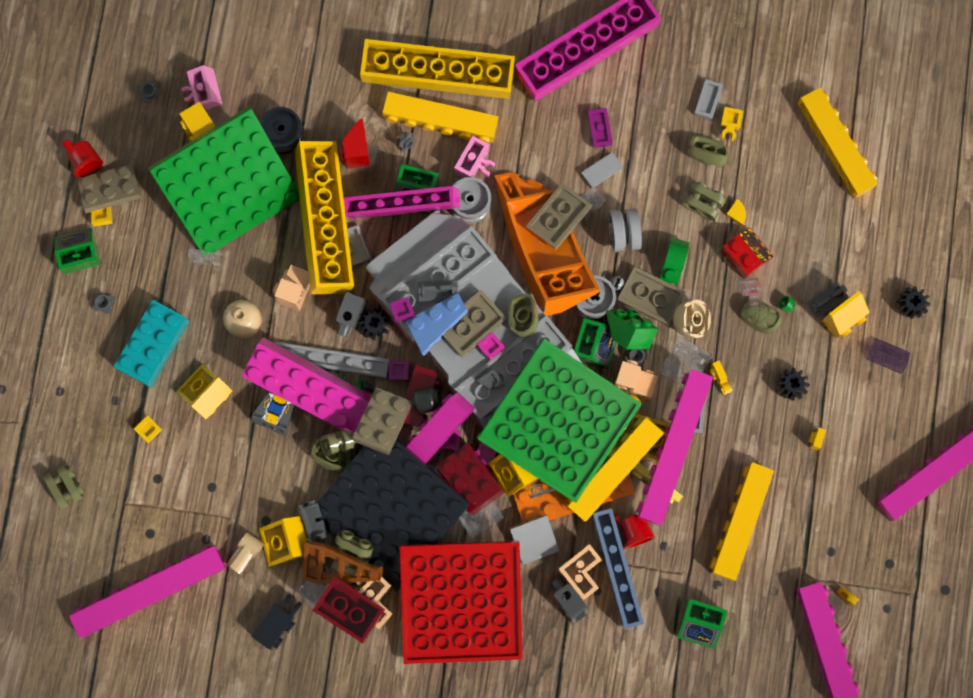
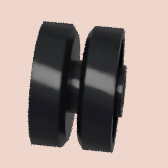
(282, 119)

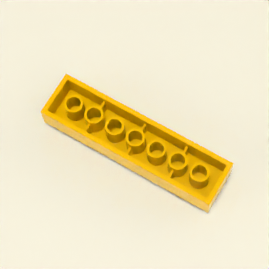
(437, 69)
(323, 217)

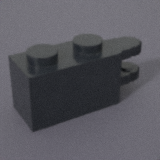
(276, 624)

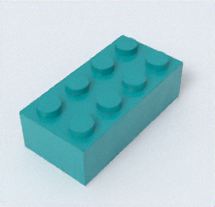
(151, 344)

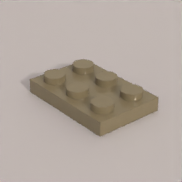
(109, 188)
(559, 216)
(651, 296)
(475, 325)
(382, 421)

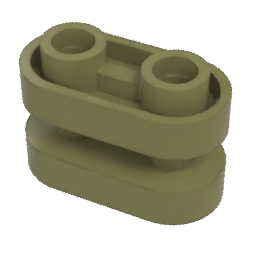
(713, 198)
(337, 442)
(74, 490)
(353, 546)

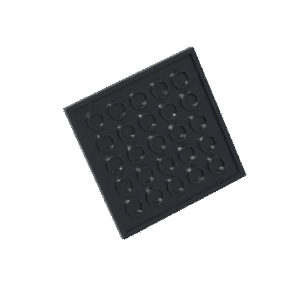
(391, 504)

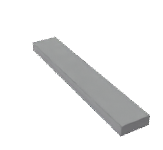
(341, 361)

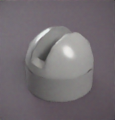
(613, 280)

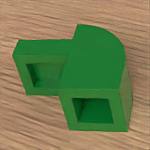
(674, 260)

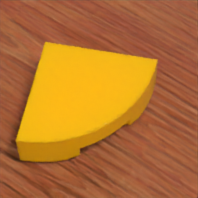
(737, 212)
(847, 596)

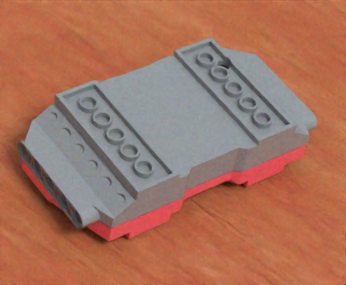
(452, 250)

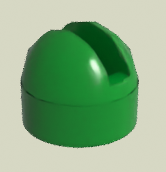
(787, 304)

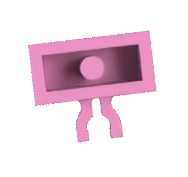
(203, 87)
(472, 159)

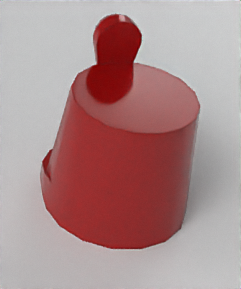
(82, 157)
(634, 531)

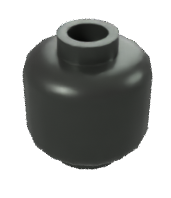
(426, 399)

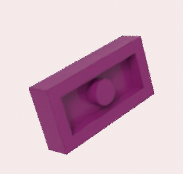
(600, 128)

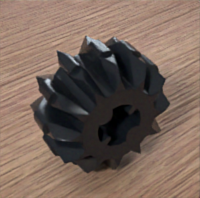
(907, 296)
(382, 324)
(785, 383)

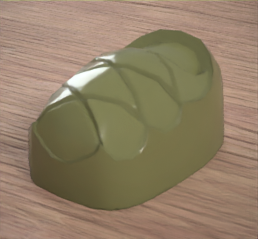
(708, 151)
(523, 316)
(761, 317)
(335, 462)

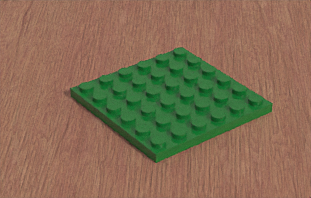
(225, 181)
(559, 420)

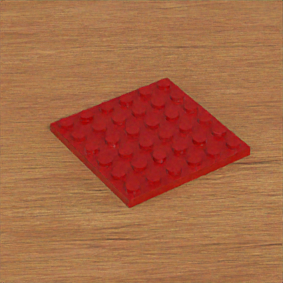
(461, 602)

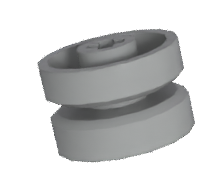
(479, 192)
(625, 230)
(605, 301)

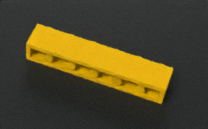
(439, 117)
(837, 142)
(617, 466)
(742, 521)

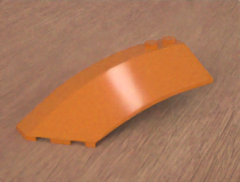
(554, 276)

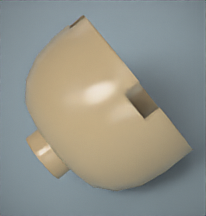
(692, 318)
(242, 319)

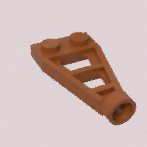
(315, 562)

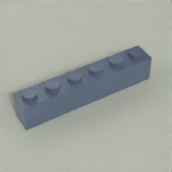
(617, 569)

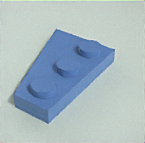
(434, 322)

